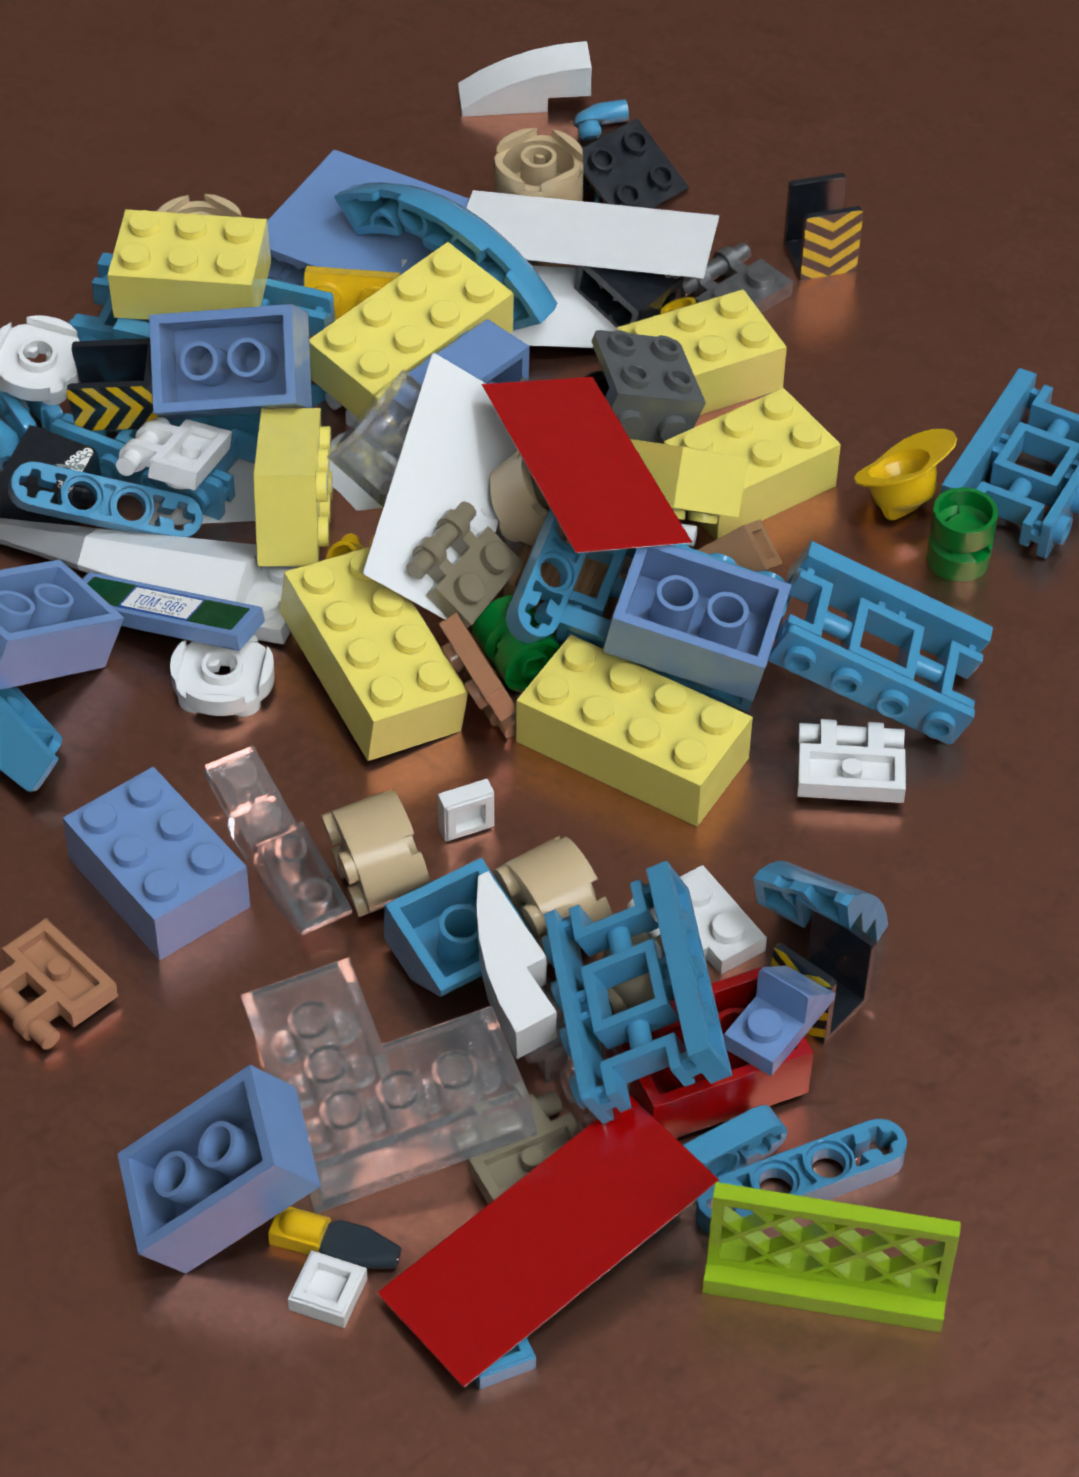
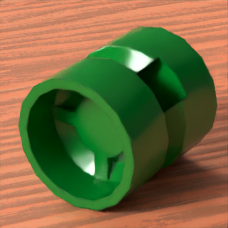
(961, 534)
(513, 659)

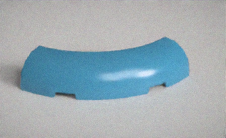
(439, 220)

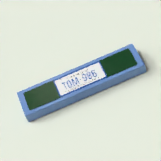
(179, 612)

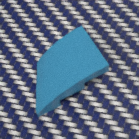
(798, 891)

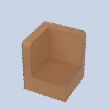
(748, 547)

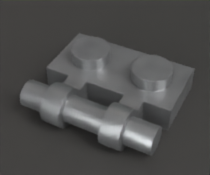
(759, 280)

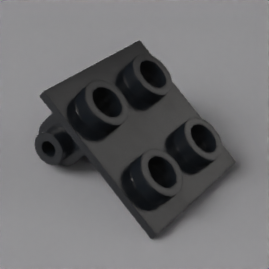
(630, 169)

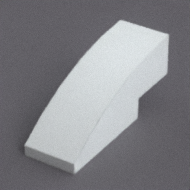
(527, 81)
(512, 971)

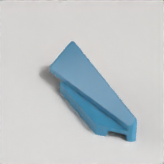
(26, 740)

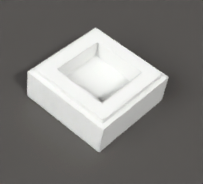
(465, 810)
(327, 1289)

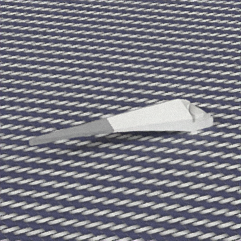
(172, 562)

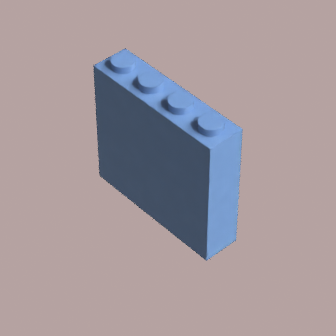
(316, 232)

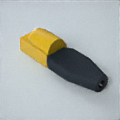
(340, 1239)

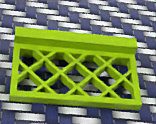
(840, 1280)

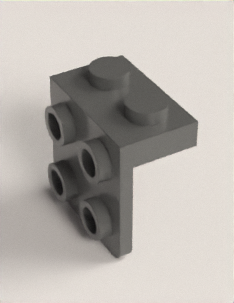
(648, 384)

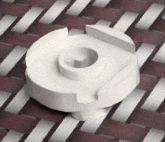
(42, 380)
(222, 695)

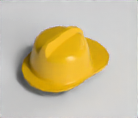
(907, 472)

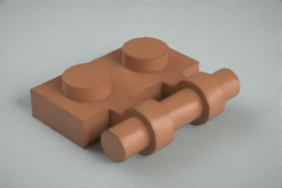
(479, 676)
(61, 976)

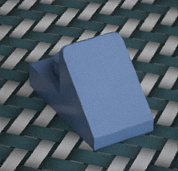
(777, 1017)

